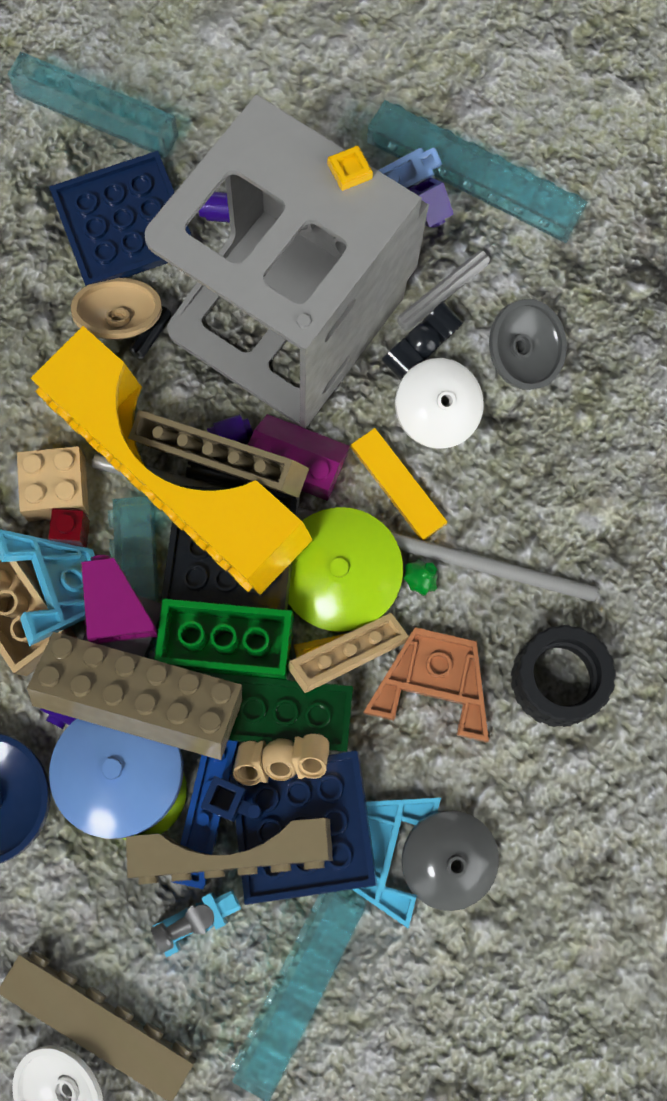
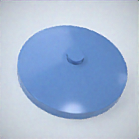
(113, 780)

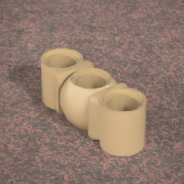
(281, 759)

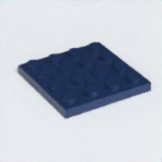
(109, 214)
(334, 796)

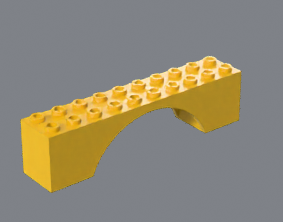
(235, 526)

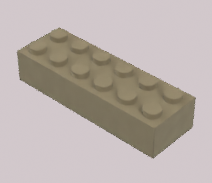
(136, 695)

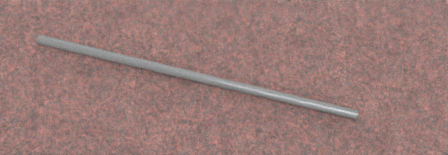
(423, 548)

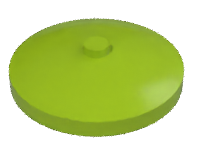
(346, 571)

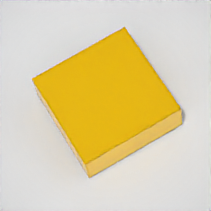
(349, 168)

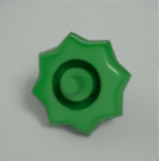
(421, 576)

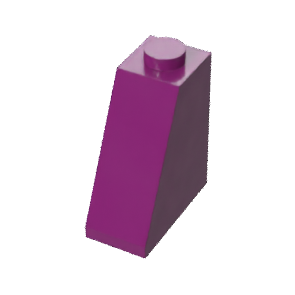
(111, 604)

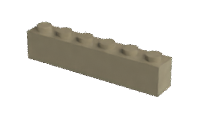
(219, 453)
(97, 1025)

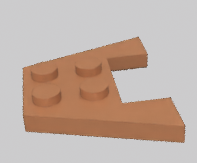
(440, 669)

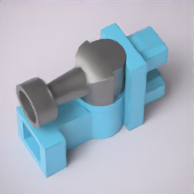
(194, 919)

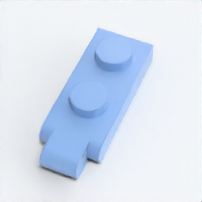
(413, 167)

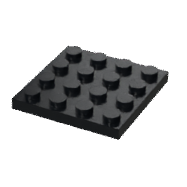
(198, 578)

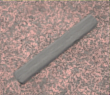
(443, 290)

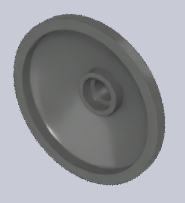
(539, 342)
(433, 848)

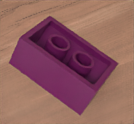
(313, 450)

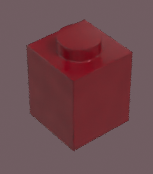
(69, 527)

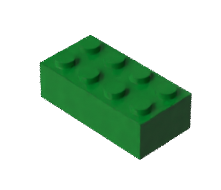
(225, 638)

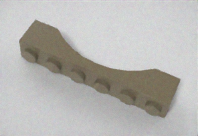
(161, 855)

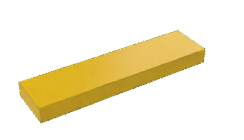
(398, 484)

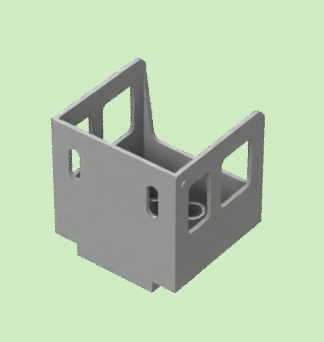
(298, 257)

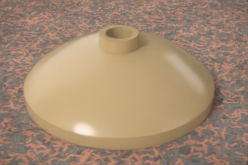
(116, 308)

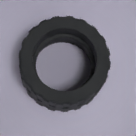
(589, 650)

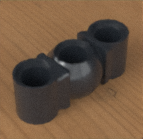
(422, 340)

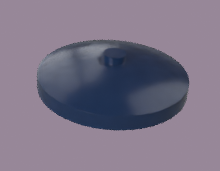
(23, 797)

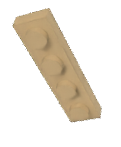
(347, 652)

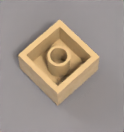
(52, 481)

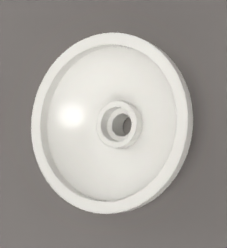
(420, 405)
(54, 1075)

